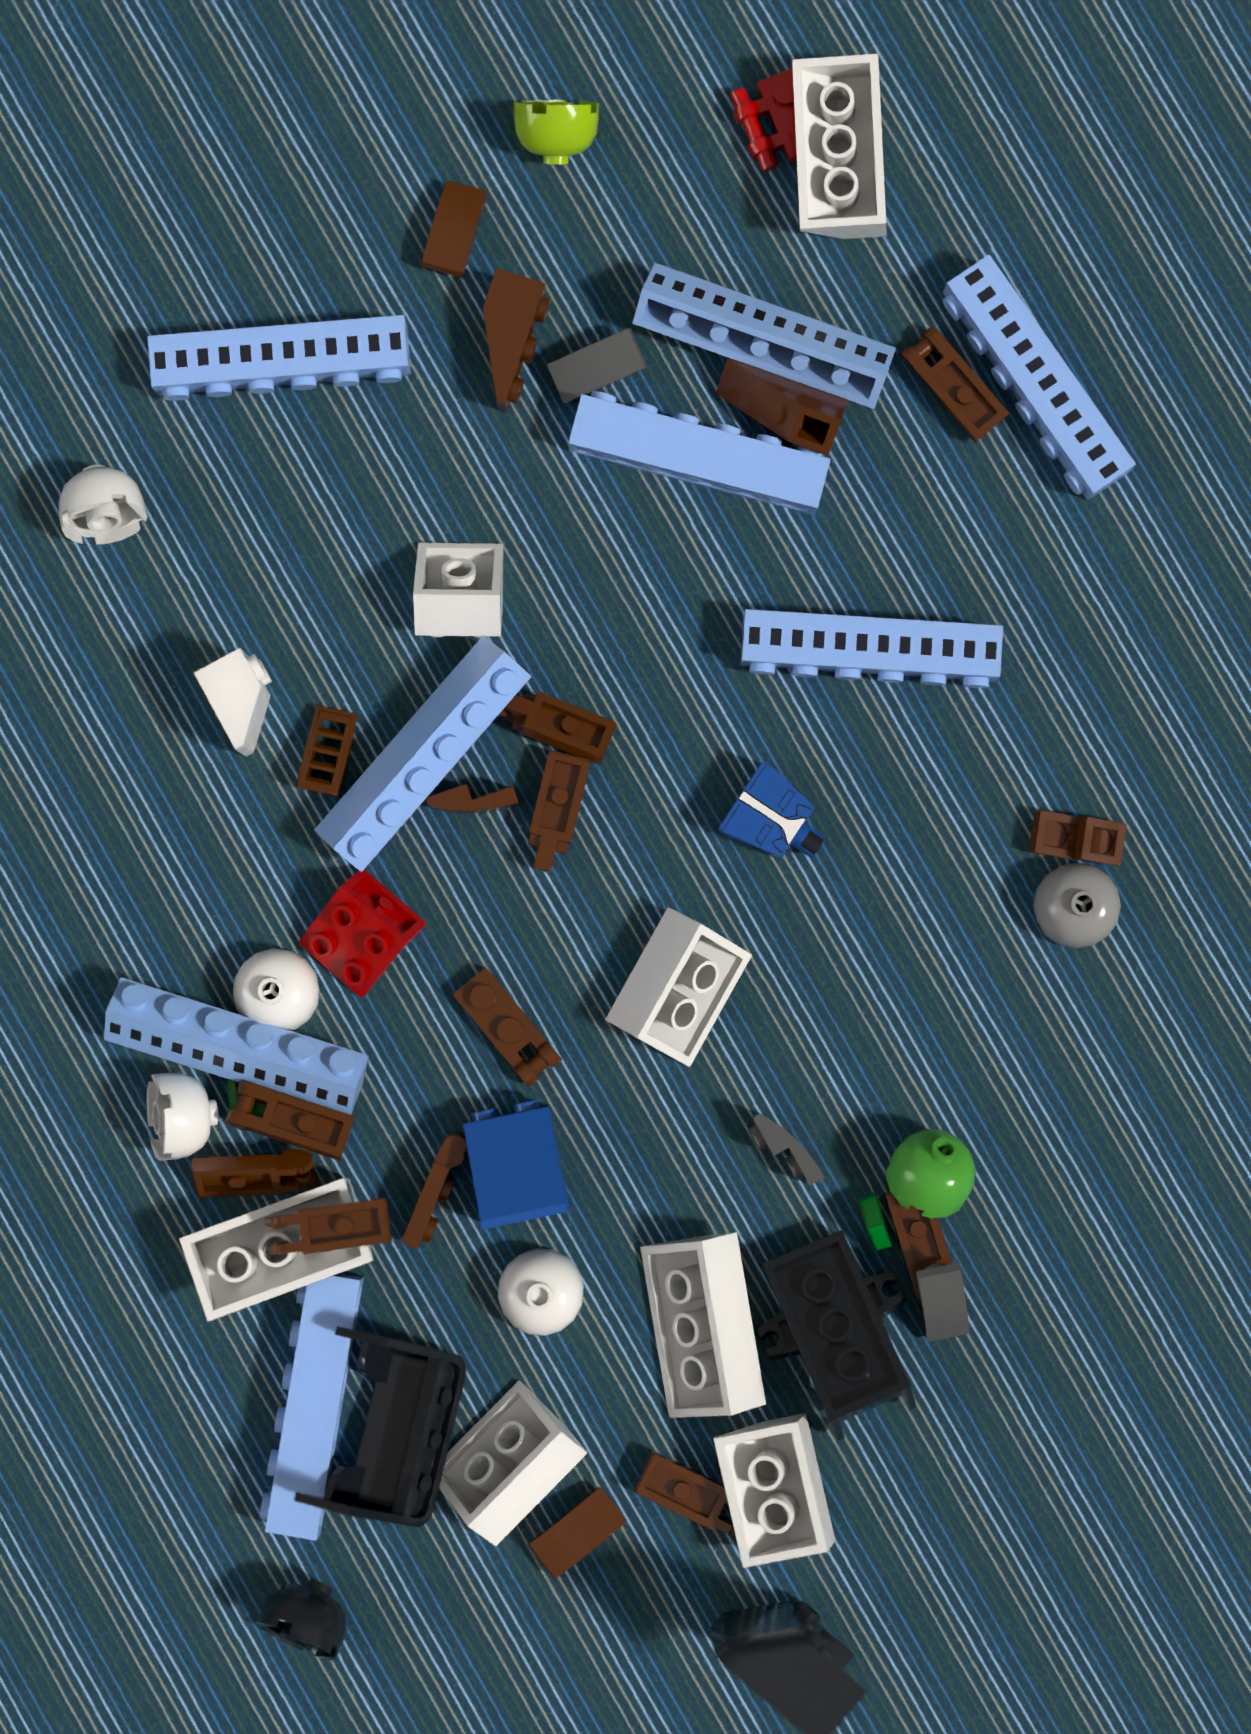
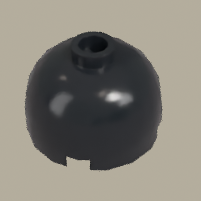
(305, 1618)

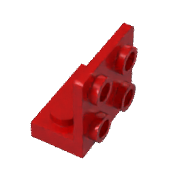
(361, 932)

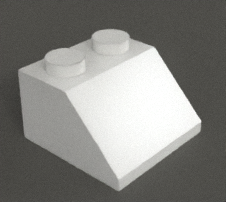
(458, 589)
(238, 696)

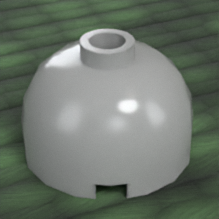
(1057, 901)

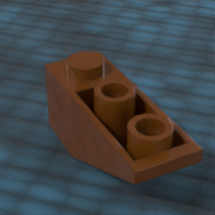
(510, 318)
(783, 405)

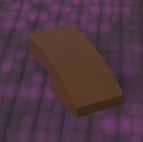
(454, 228)
(461, 801)
(1077, 838)
(577, 1533)

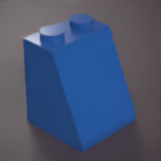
(515, 1165)

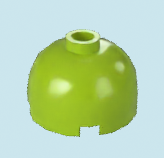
(555, 127)

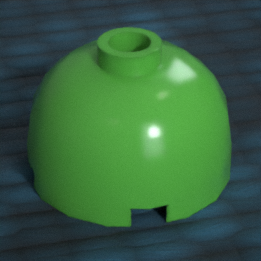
(931, 1173)

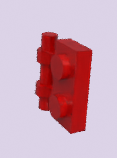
(778, 103)

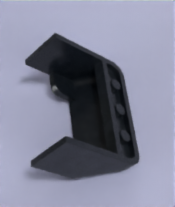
(402, 1436)
(789, 1663)

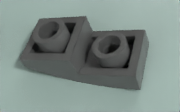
(597, 365)
(775, 1138)
(942, 1301)

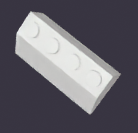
(839, 146)
(233, 1258)
(703, 1326)

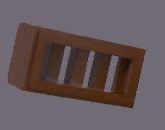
(321, 786)

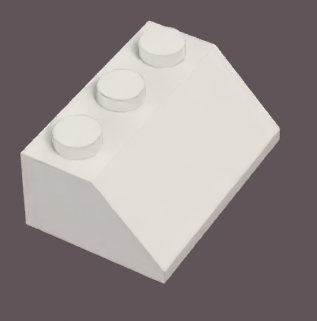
(678, 986)
(508, 1463)
(775, 1491)

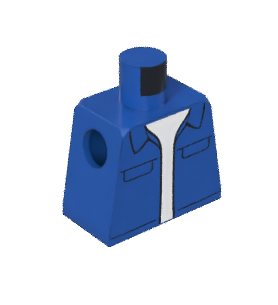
(772, 816)

